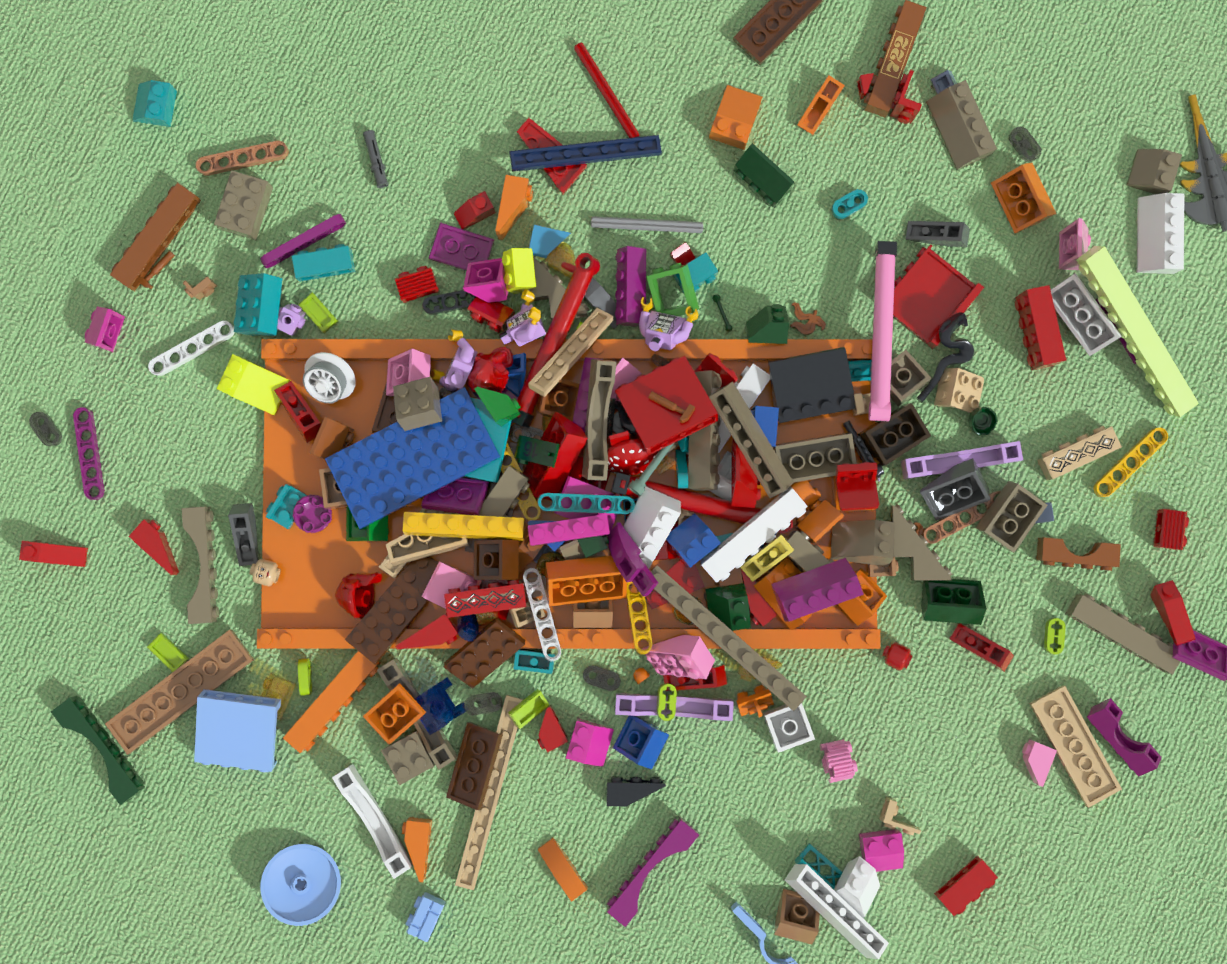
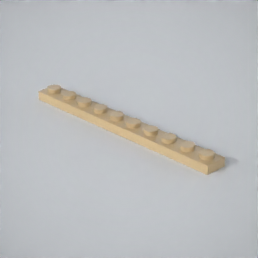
(483, 818)

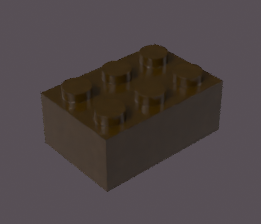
(895, 437)

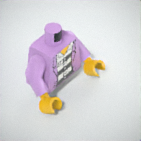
(526, 324)
(663, 329)
(460, 365)

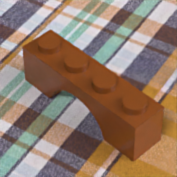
(1102, 554)

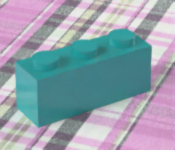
(323, 263)

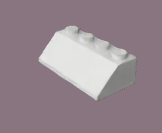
(1160, 233)
(1083, 315)
(652, 522)

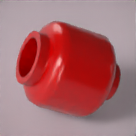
(897, 656)

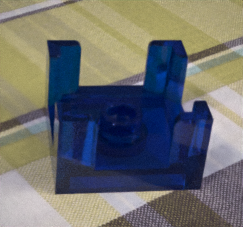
(438, 707)

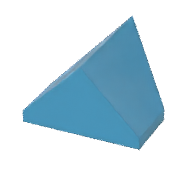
(545, 240)

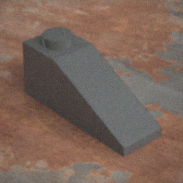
(938, 233)
(599, 298)
(244, 533)

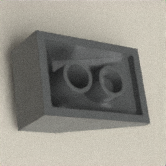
(956, 490)

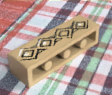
(1078, 453)

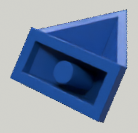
(516, 374)

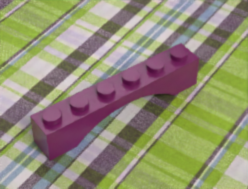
(678, 839)

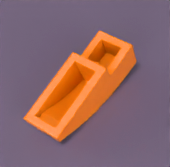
(821, 105)
(562, 869)

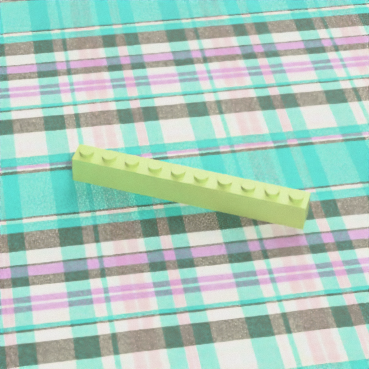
(1136, 331)

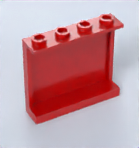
(931, 295)
(657, 424)

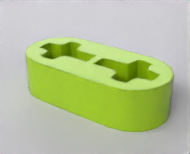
(1059, 636)
(304, 676)
(671, 703)

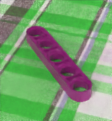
(303, 241)
(82, 446)

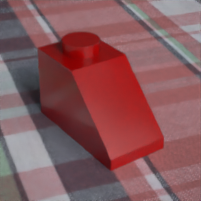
(474, 210)
(551, 731)

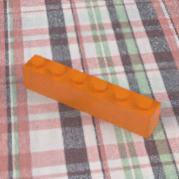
(329, 702)

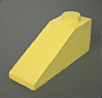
(766, 557)

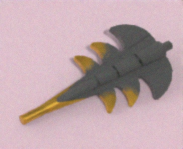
(1212, 178)

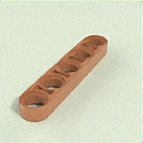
(233, 155)
(957, 523)

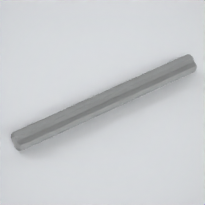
(646, 224)

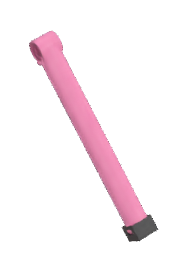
(882, 331)

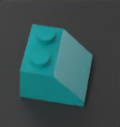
(155, 103)

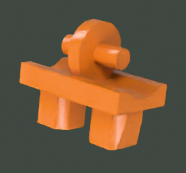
(754, 703)

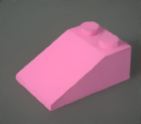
(1073, 244)

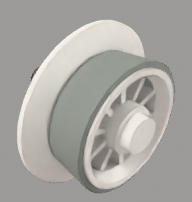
(328, 378)

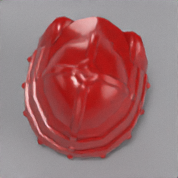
(490, 370)
(357, 593)

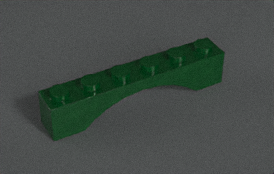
(122, 780)

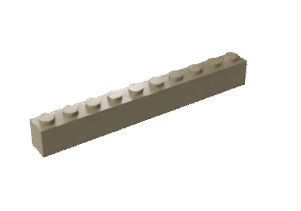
(727, 640)

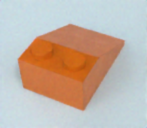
(735, 117)
(514, 202)
(394, 714)

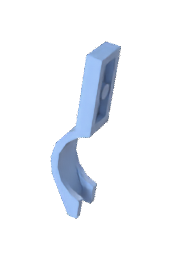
(755, 927)

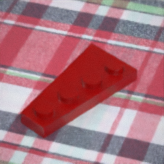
(537, 137)

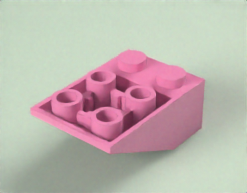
(681, 657)

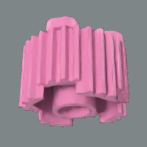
(838, 760)

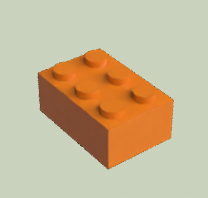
(779, 572)

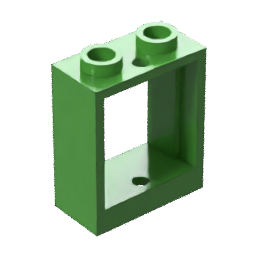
(686, 284)

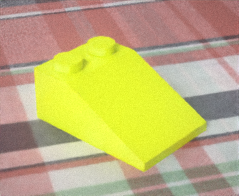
(252, 384)

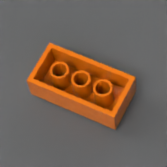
(584, 581)

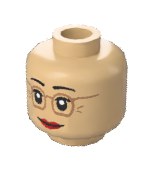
(265, 572)

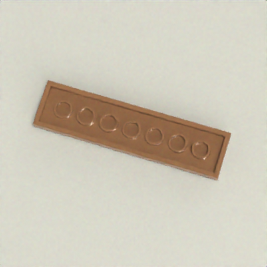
(179, 691)

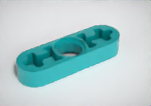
(681, 469)

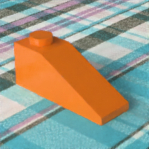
(417, 841)

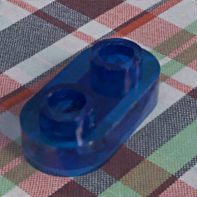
(468, 627)

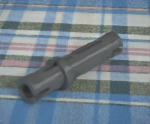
(377, 167)

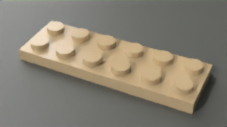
(1075, 746)

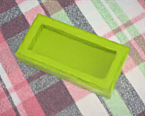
(318, 312)
(167, 652)
(528, 709)

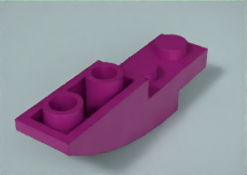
(627, 559)

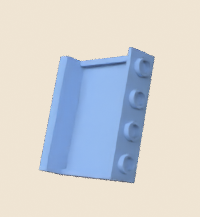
(236, 730)

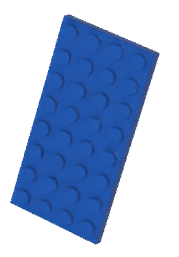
(403, 466)

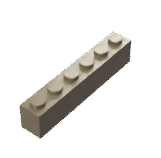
(751, 440)
(704, 444)
(1123, 633)

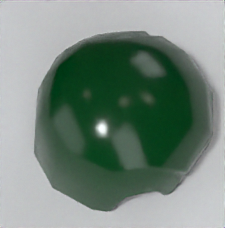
(982, 420)

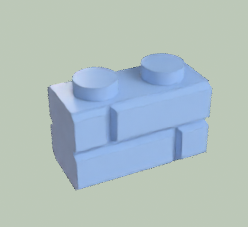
(425, 916)

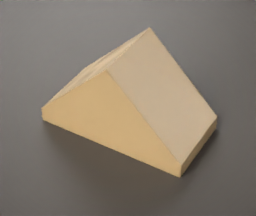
(524, 615)

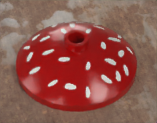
(629, 458)

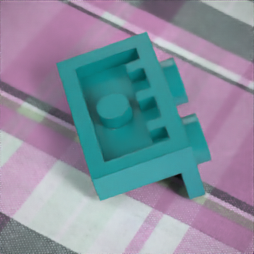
(282, 509)

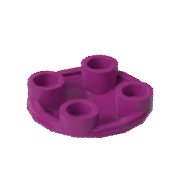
(311, 515)

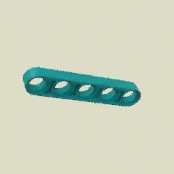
(595, 506)

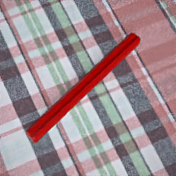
(606, 90)

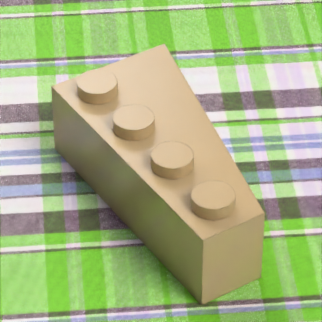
(414, 547)

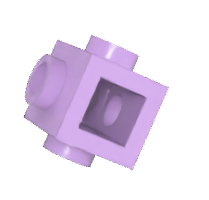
(291, 319)

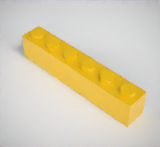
(463, 526)

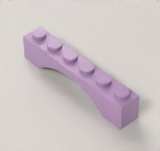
(941, 463)
(685, 706)

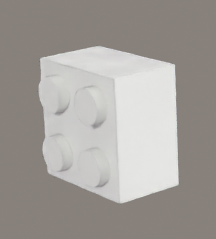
(788, 727)

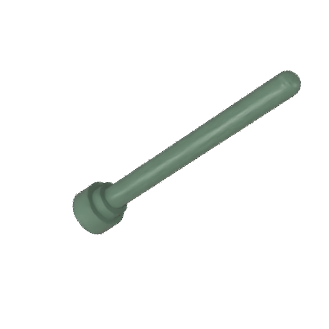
(638, 485)

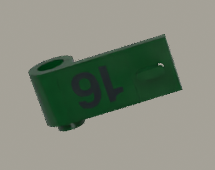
(536, 451)

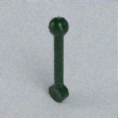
(716, 298)

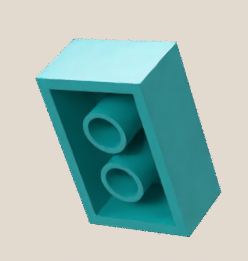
(257, 304)

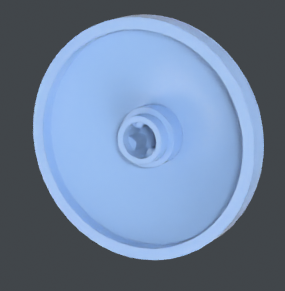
(300, 884)

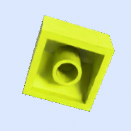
(518, 269)

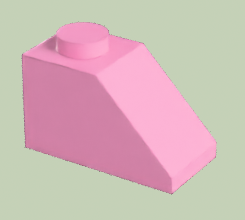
(1038, 760)

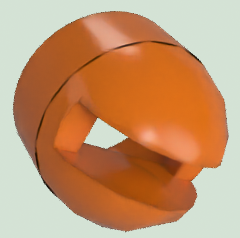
(640, 675)

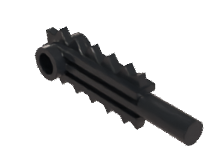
(862, 449)

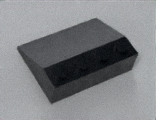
(811, 384)

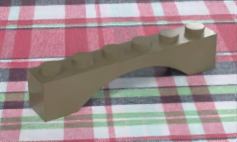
(600, 389)
(197, 524)
(436, 743)

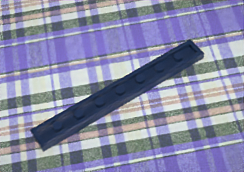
(585, 153)

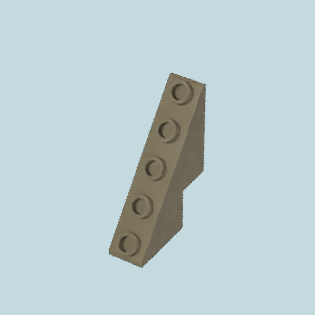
(550, 288)
(907, 543)

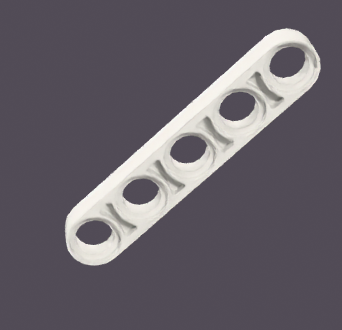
(181, 349)
(538, 605)

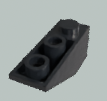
(626, 792)

